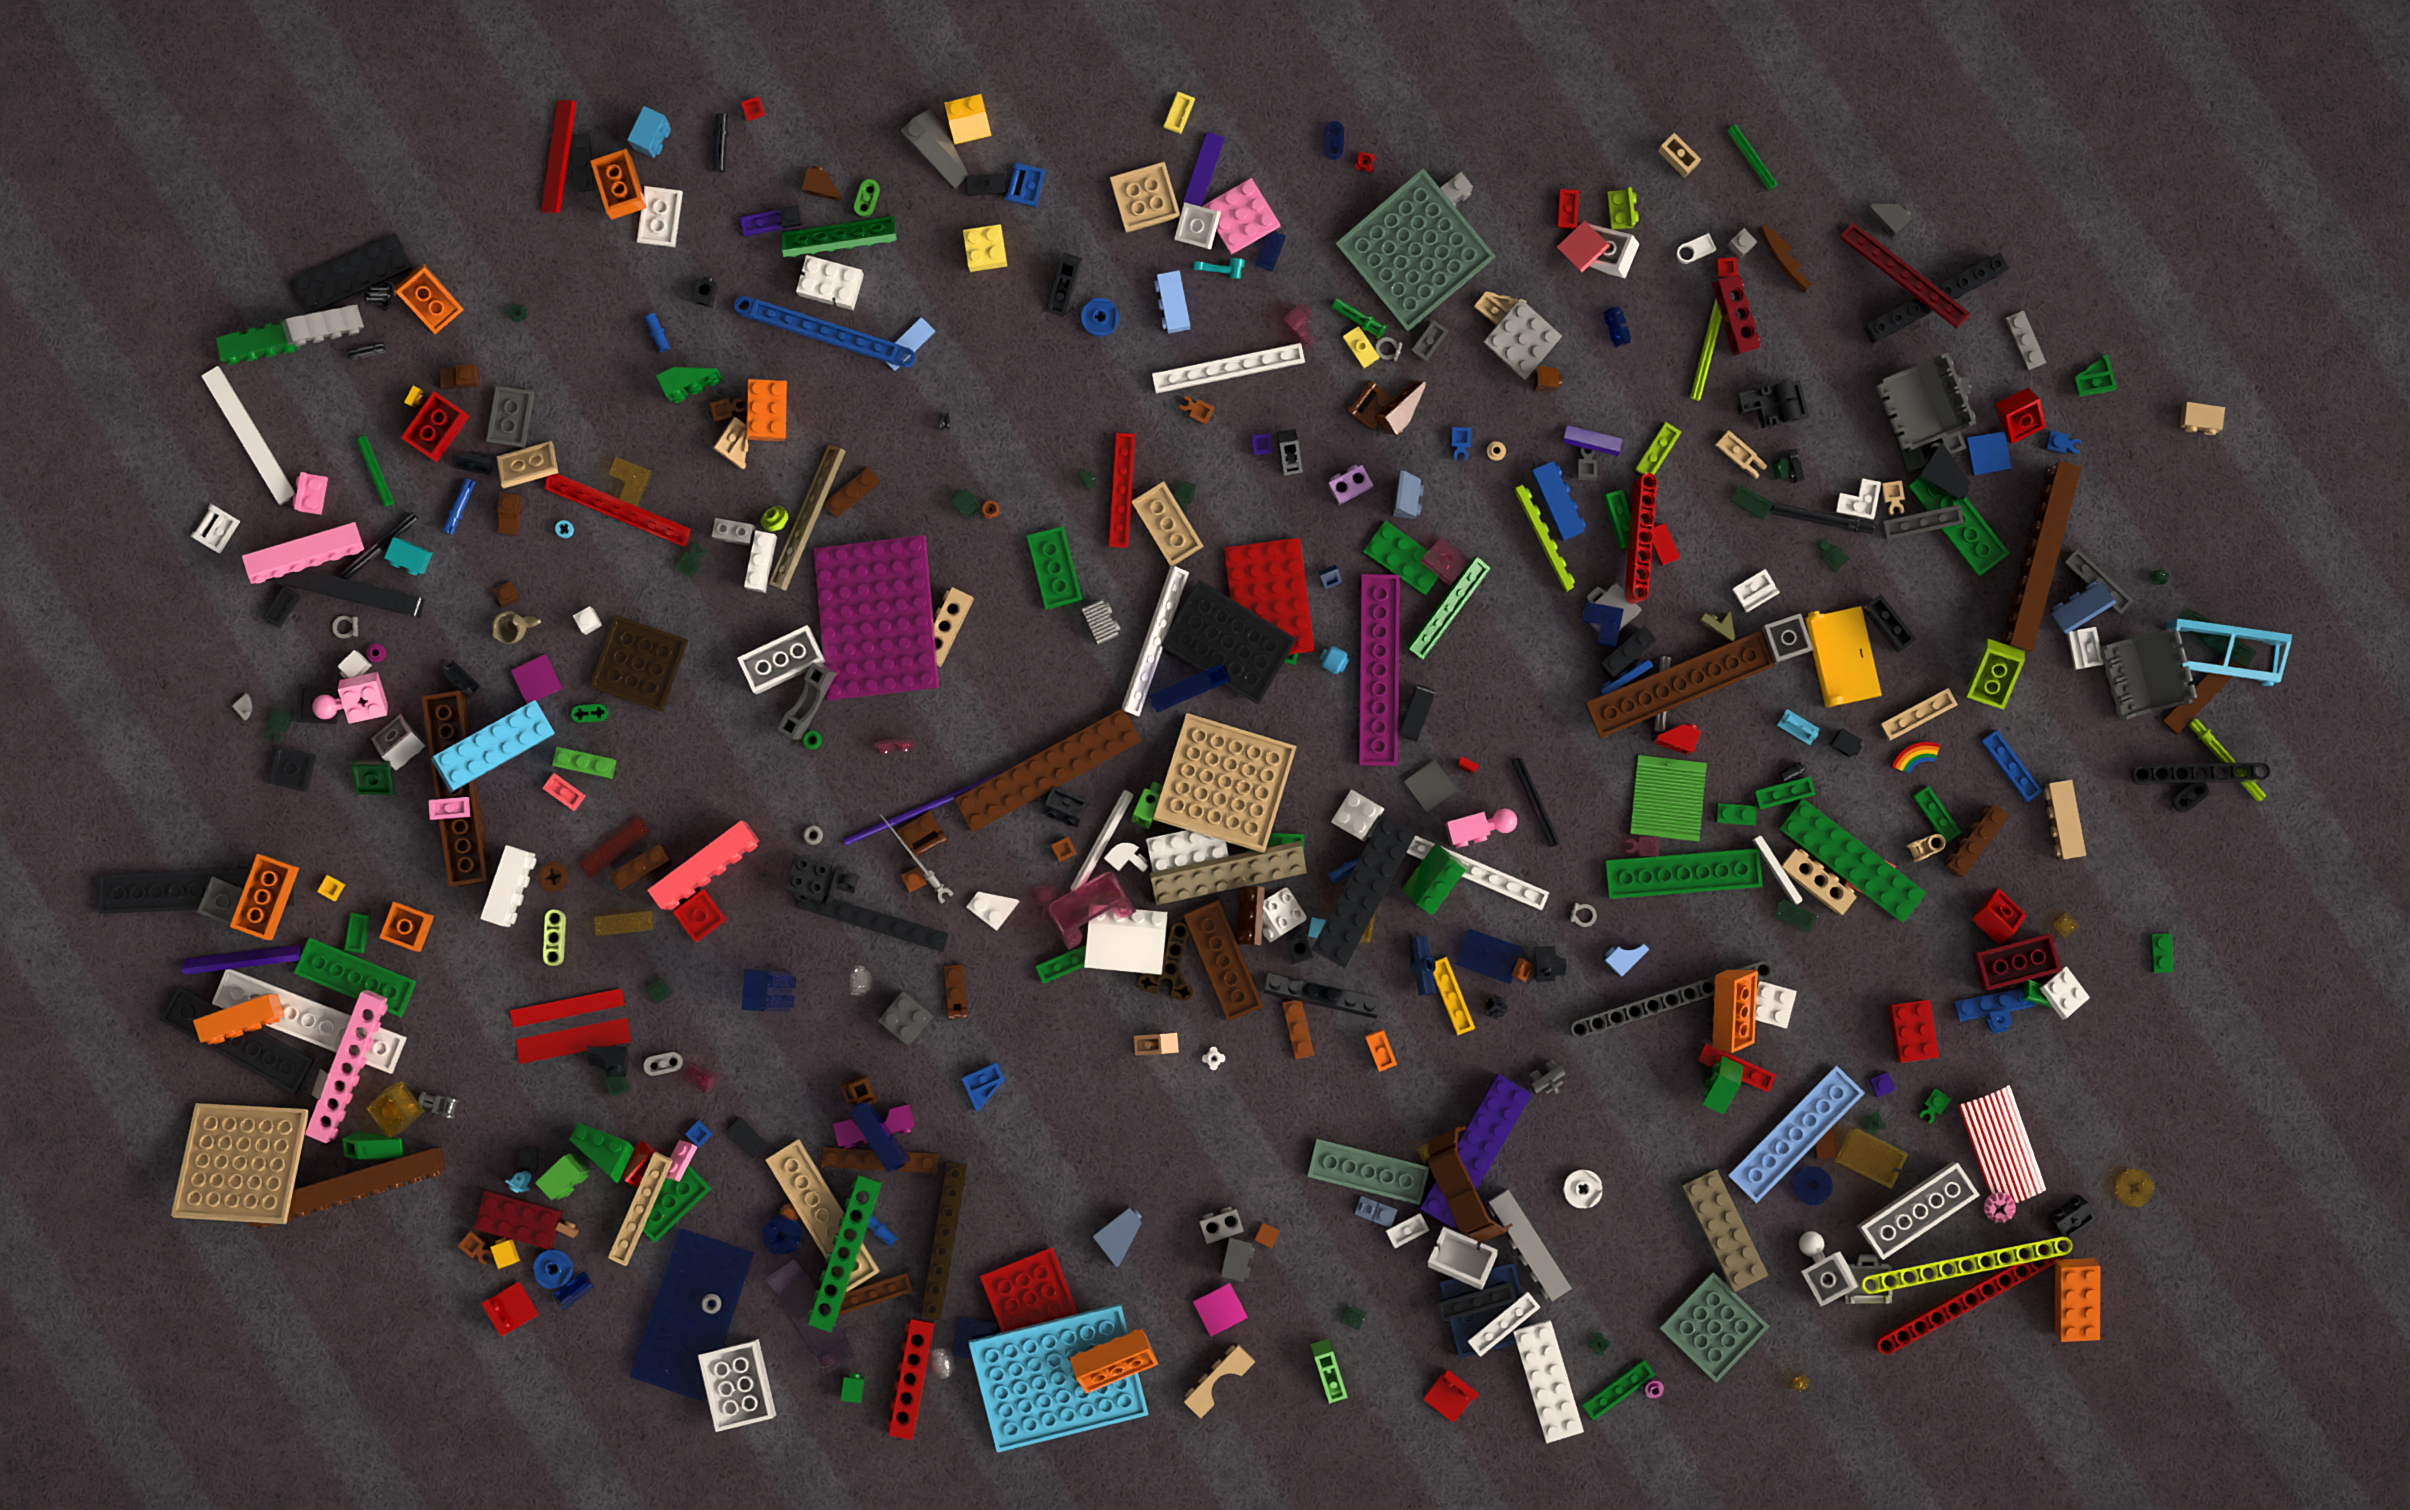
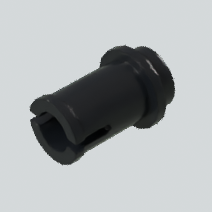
(1793, 771)

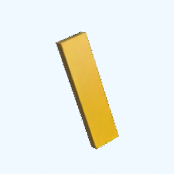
(1452, 997)

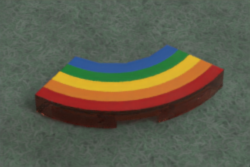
(1914, 755)

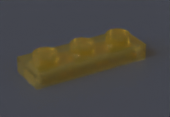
(624, 923)

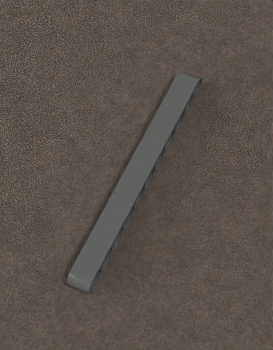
(1660, 1000)

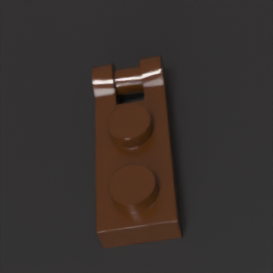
(956, 991)

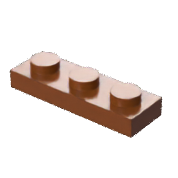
(1298, 1029)

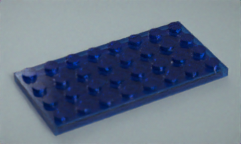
(678, 1323)

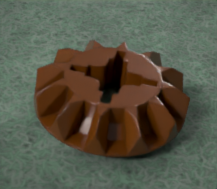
(545, 872)

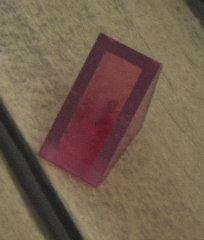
(701, 1078)

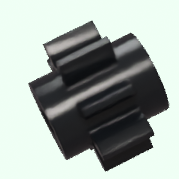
(1495, 1007)

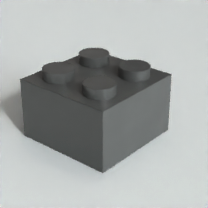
(906, 1018)
(1236, 1259)

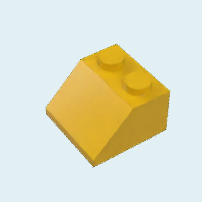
(967, 119)

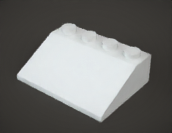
(1127, 942)
(737, 1385)

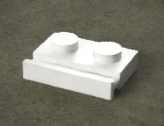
(1755, 590)
(2085, 648)

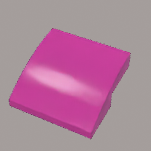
(1220, 1309)

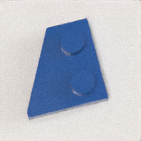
(983, 1083)

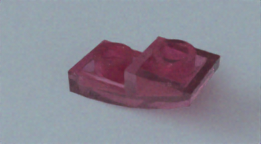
(889, 745)

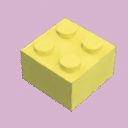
(985, 248)

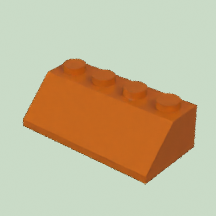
(1734, 1009)
(1113, 1360)

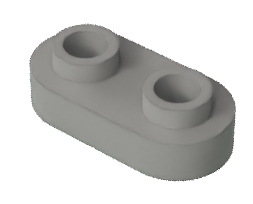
(663, 1063)

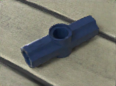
(1422, 966)

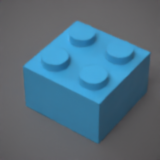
(649, 132)

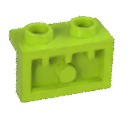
(1622, 209)

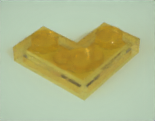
(635, 478)

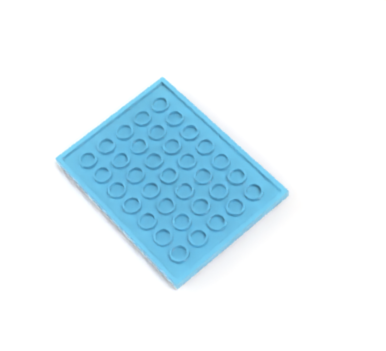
(1033, 1387)

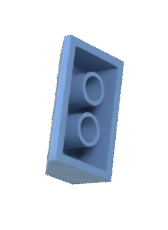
(2082, 607)

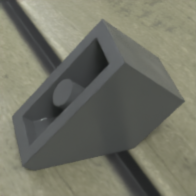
(1890, 216)

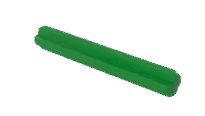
(1752, 157)
(375, 471)

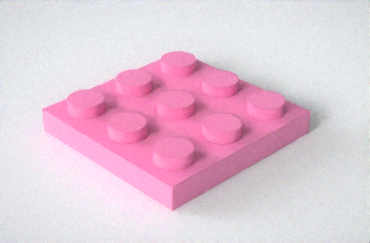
(1243, 216)

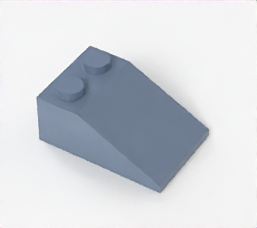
(1407, 496)

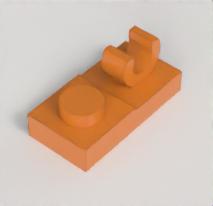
(1380, 1050)

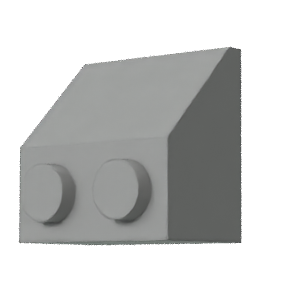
(398, 742)

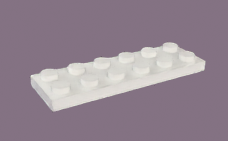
(1548, 1381)

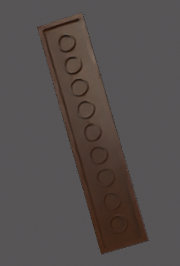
(1679, 684)
(1047, 769)

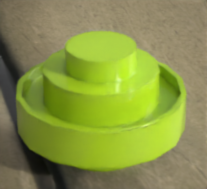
(774, 519)

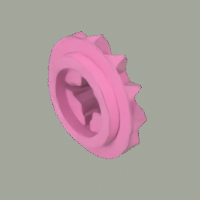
(2000, 1199)

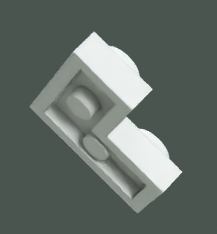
(1862, 506)

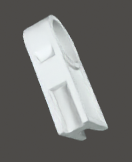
(1700, 247)

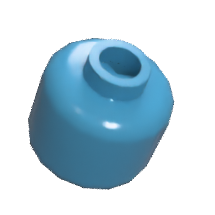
(1334, 659)

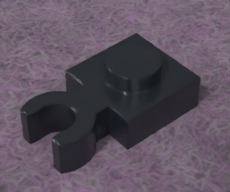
(1795, 470)

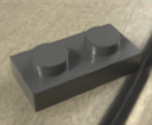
(1429, 341)

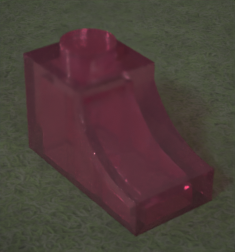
(1298, 322)

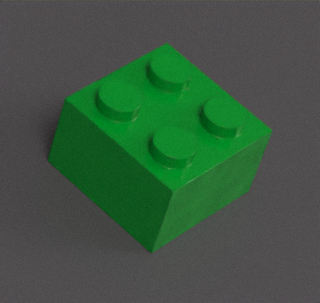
(1722, 1084)

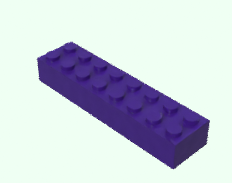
(1481, 1139)

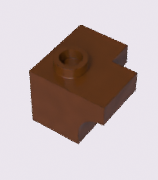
(859, 1090)

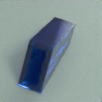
(1189, 688)
(879, 1137)

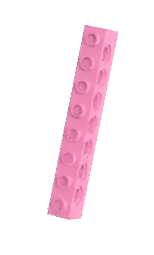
(317, 1127)

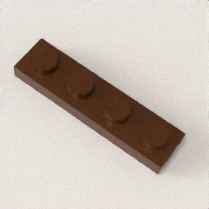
(876, 1293)

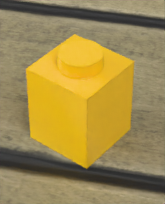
(504, 1253)

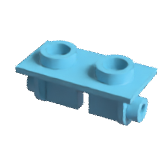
(1798, 727)
(519, 1182)

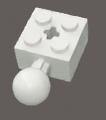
(1818, 1274)

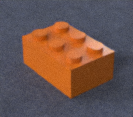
(618, 184)
(766, 410)

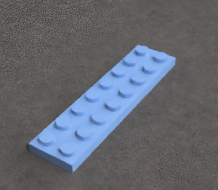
(1796, 1134)

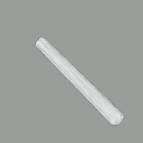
(1102, 840)

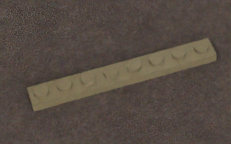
(807, 517)

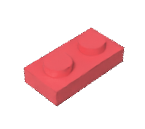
(564, 791)

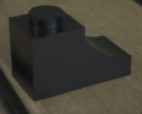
(1289, 452)
(611, 1059)

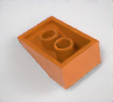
(428, 298)

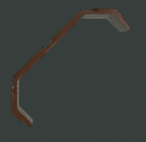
(1459, 1189)

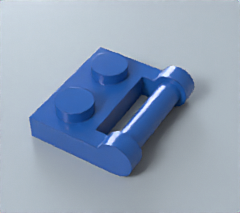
(1031, 185)

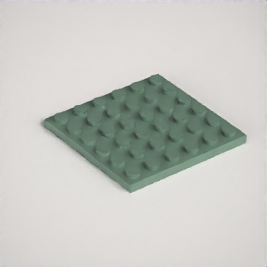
(1415, 249)

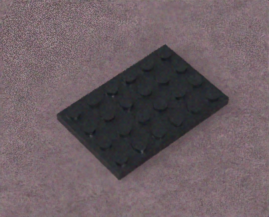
(1224, 632)

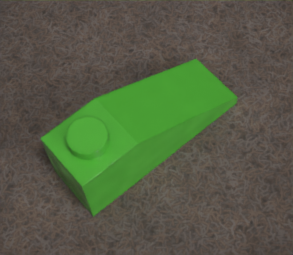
(1329, 1370)

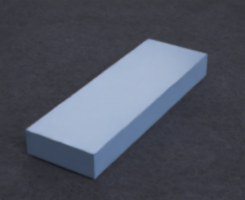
(914, 338)

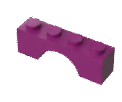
(898, 1119)

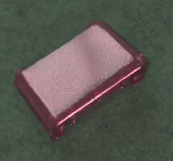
(1086, 904)

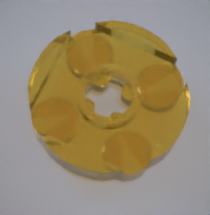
(2144, 1192)

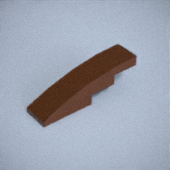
(1779, 250)

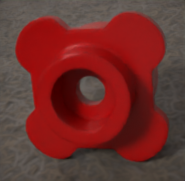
(1365, 156)

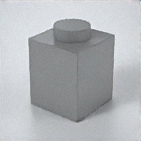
(1742, 243)

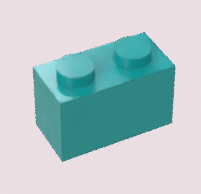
(408, 555)

